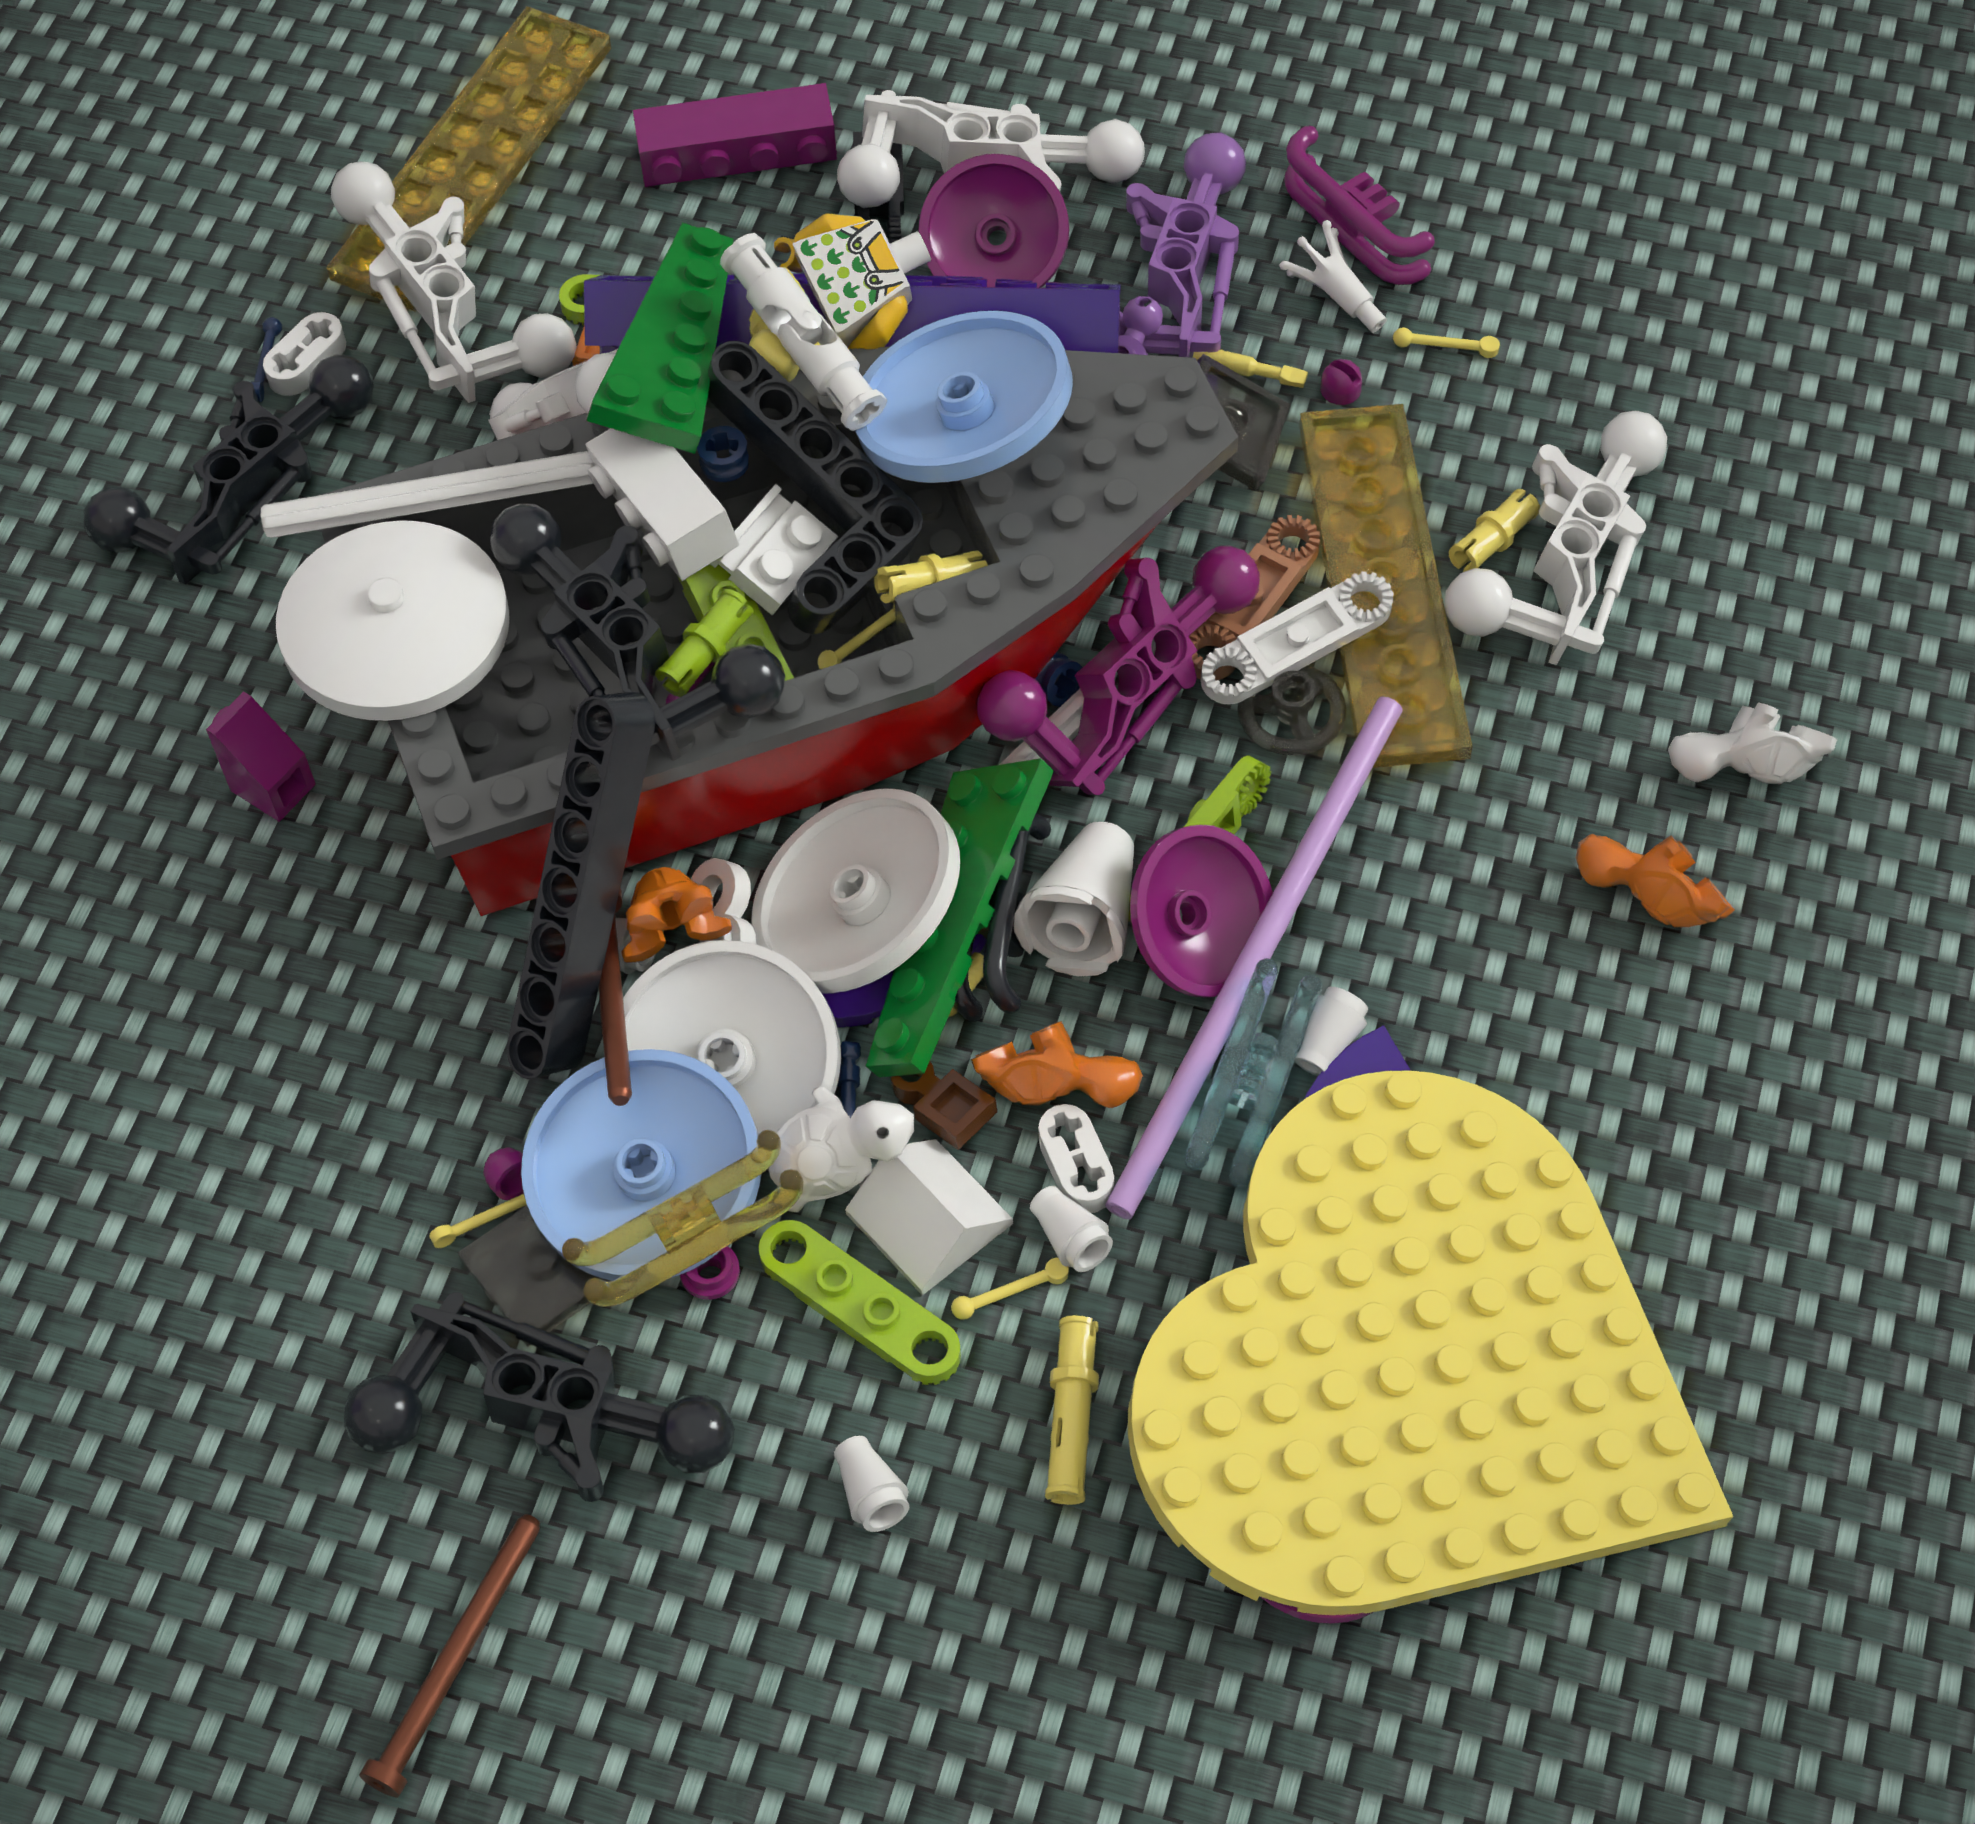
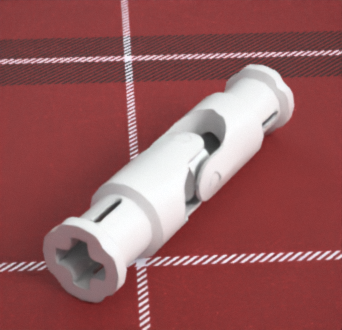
(799, 326)

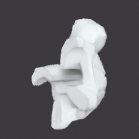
(1751, 749)
(836, 1149)

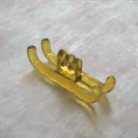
(687, 1226)

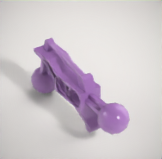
(1182, 240)

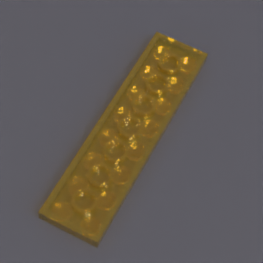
(1377, 523)

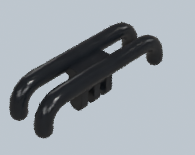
(1001, 935)

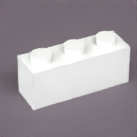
(663, 499)

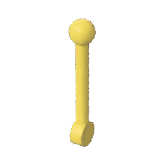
(1487, 346)
(830, 658)
(446, 1234)
(1054, 1272)

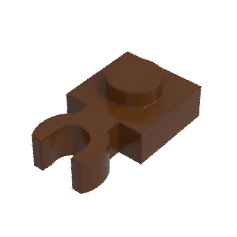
(947, 1106)

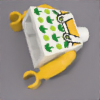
(856, 275)

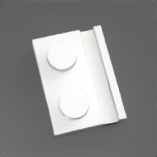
(775, 549)

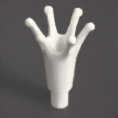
(1337, 280)

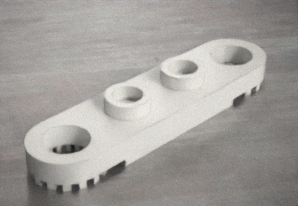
(1296, 637)

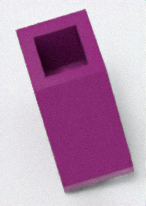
(259, 758)

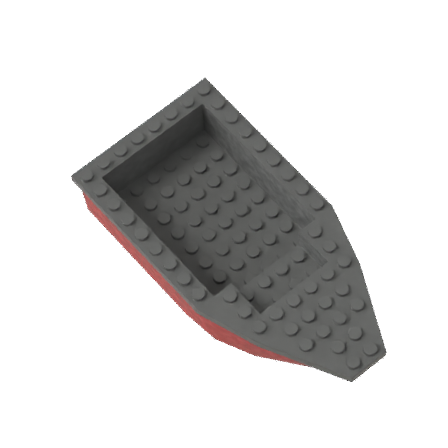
(1046, 524)

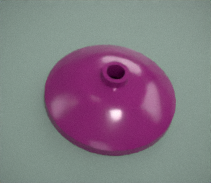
(991, 196)
(1220, 898)

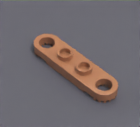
(1279, 575)

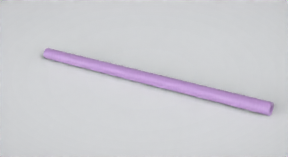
(1260, 945)

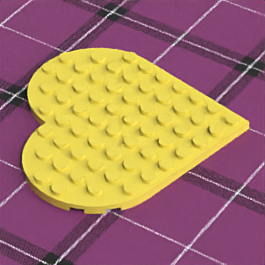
(1414, 1367)

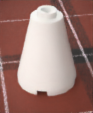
(1081, 903)

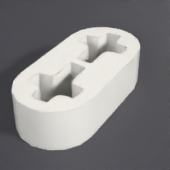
(300, 351)
(1087, 1153)

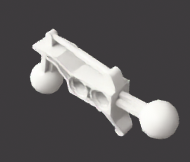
(962, 131)
(439, 289)
(554, 399)
(1585, 515)

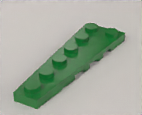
(662, 365)
(986, 814)

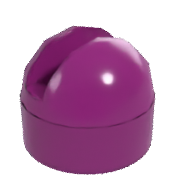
(1341, 382)
(503, 1173)

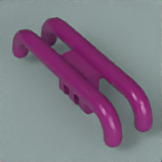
(1355, 211)

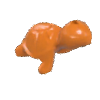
(1654, 880)
(664, 902)
(1056, 1071)

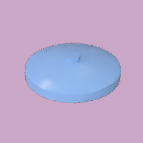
(966, 396)
(607, 1163)

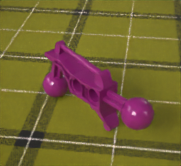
(1016, 706)

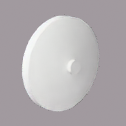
(392, 620)
(858, 888)
(744, 1017)

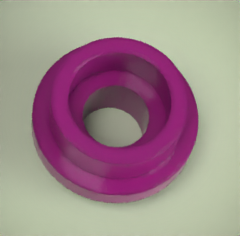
(713, 1287)

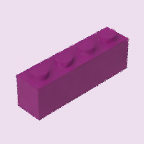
(735, 134)

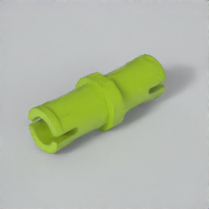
(704, 642)

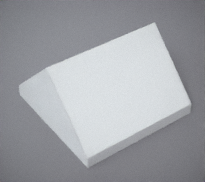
(926, 1213)

